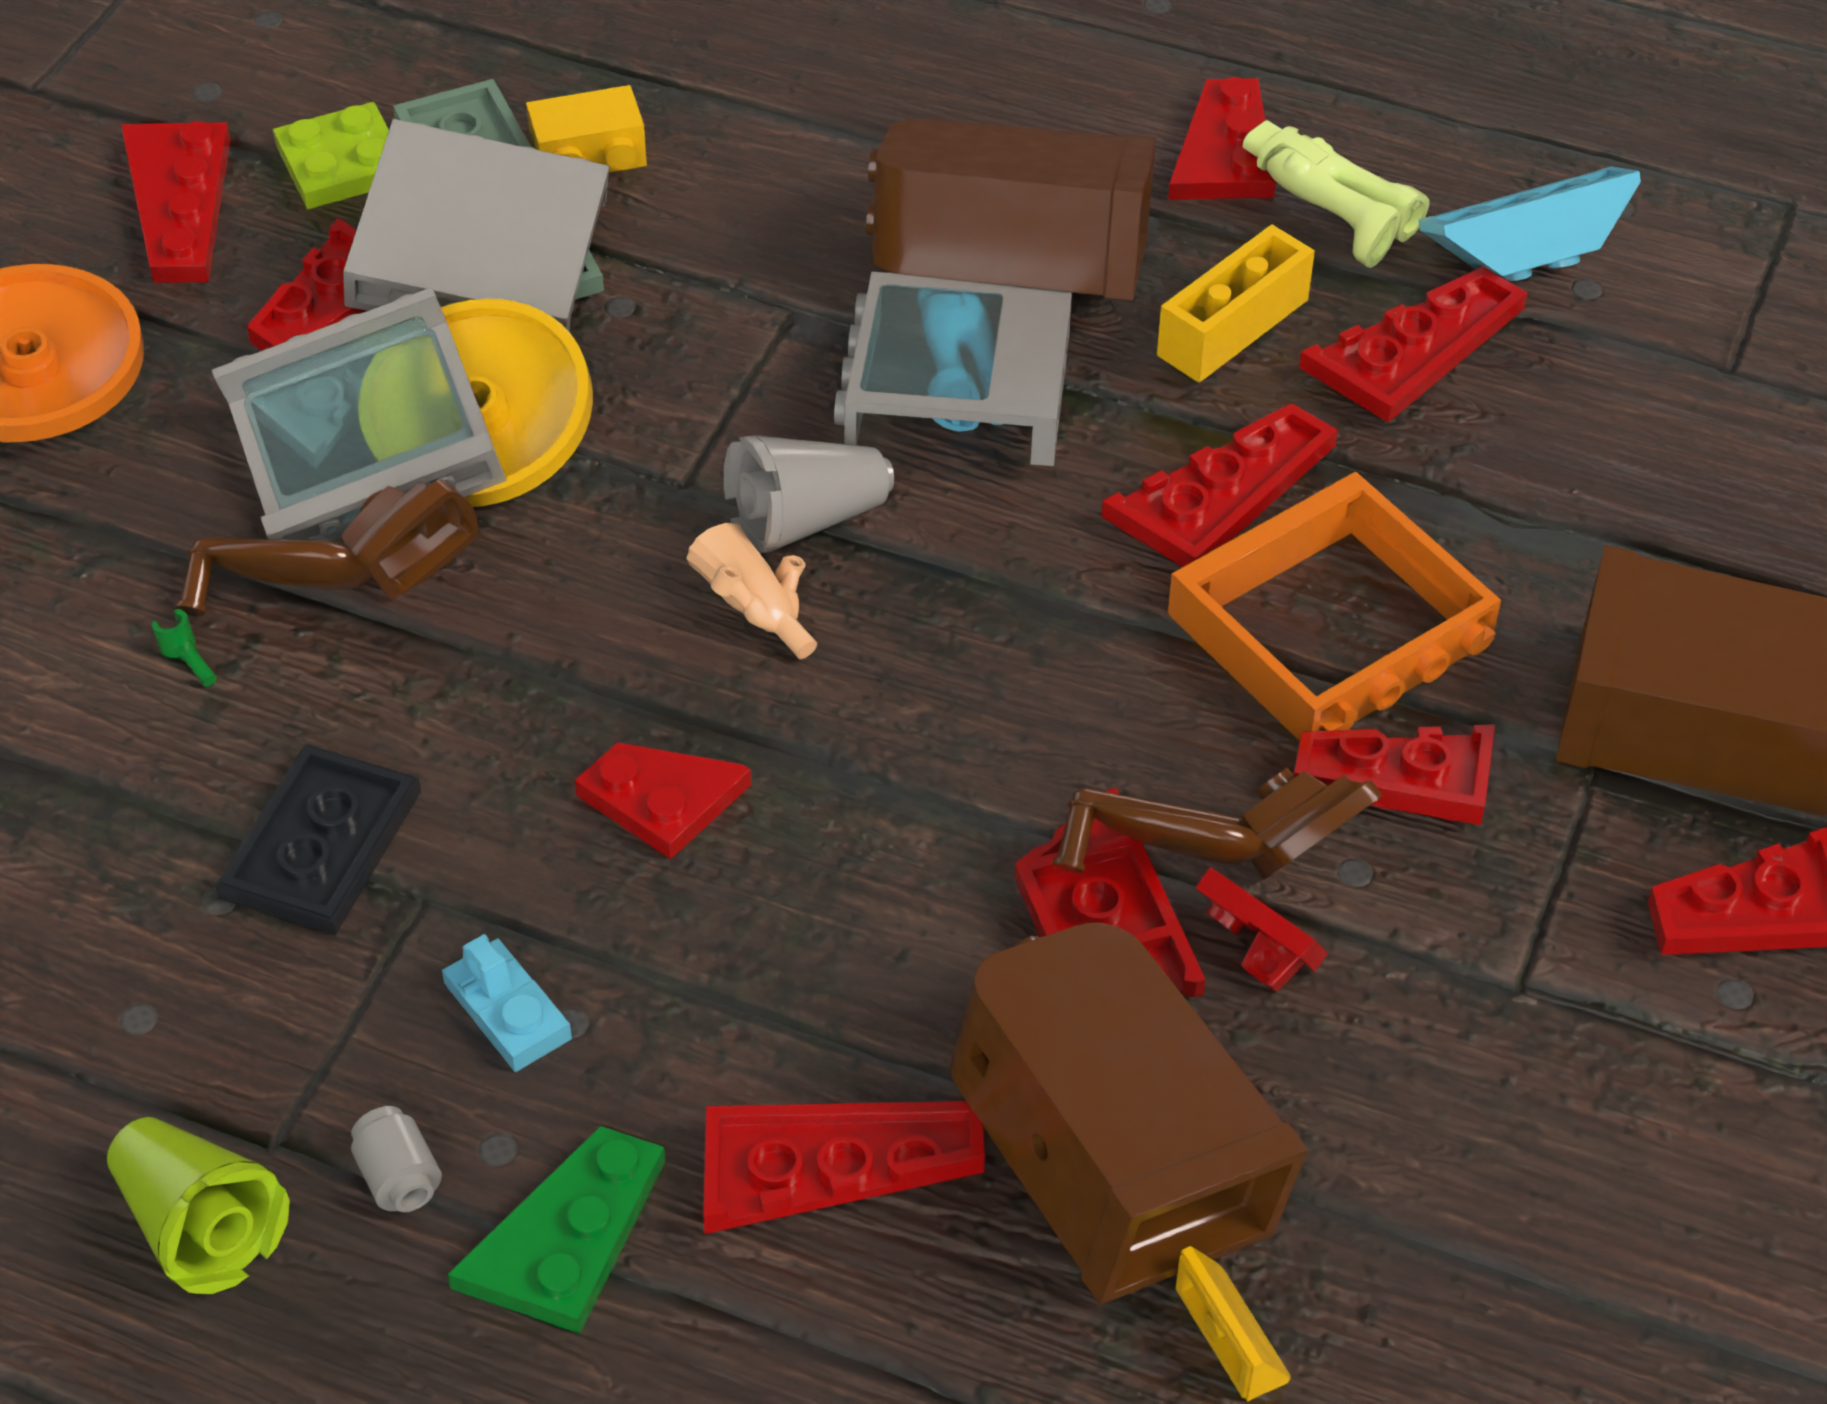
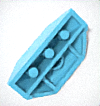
(1536, 225)

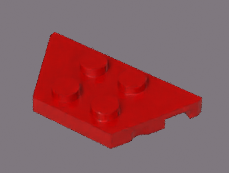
(1114, 890)

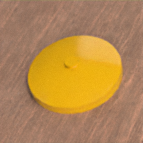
(527, 386)

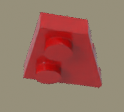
(661, 793)

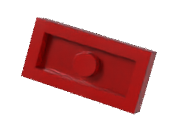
(1278, 945)

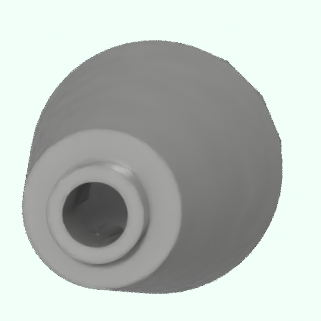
(801, 486)

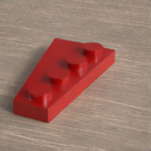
(178, 193)
(1416, 344)
(1222, 486)

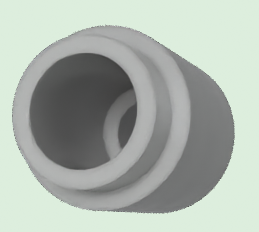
(394, 1159)

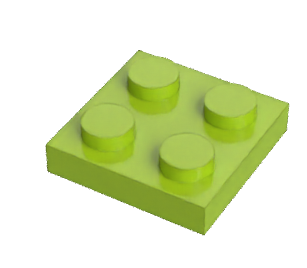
(333, 153)

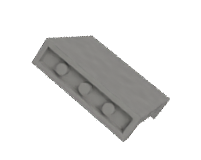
(474, 222)

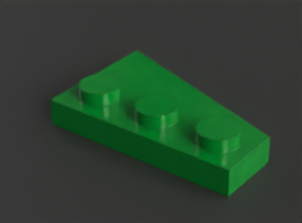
(566, 1234)

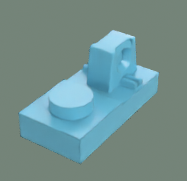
(506, 1003)

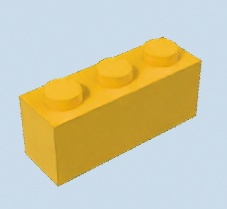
(1235, 303)

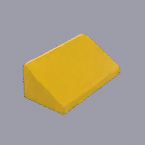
(1228, 1325)

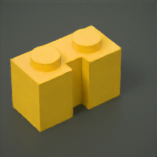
(591, 126)

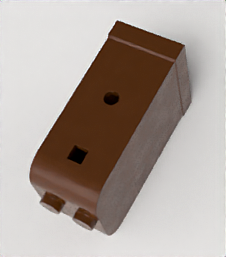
(1011, 205)
(1701, 683)
(1119, 1108)

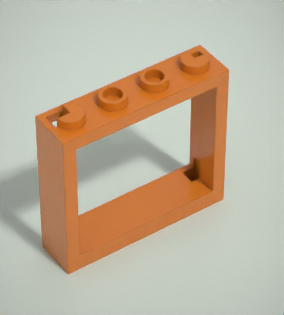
(1297, 534)

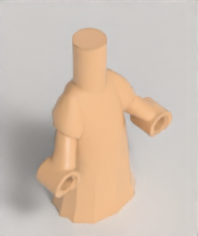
(749, 585)

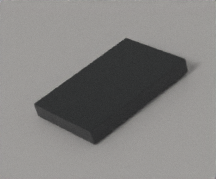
(319, 839)

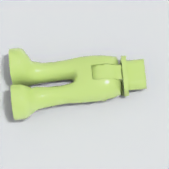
(1324, 178)

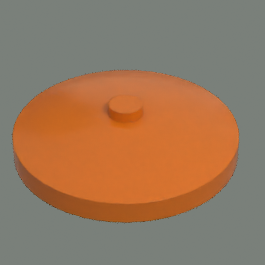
(64, 350)

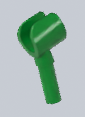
(181, 643)

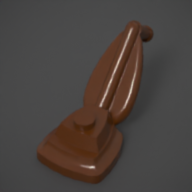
(393, 540)
(1271, 834)

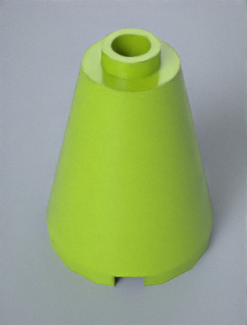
(197, 1203)

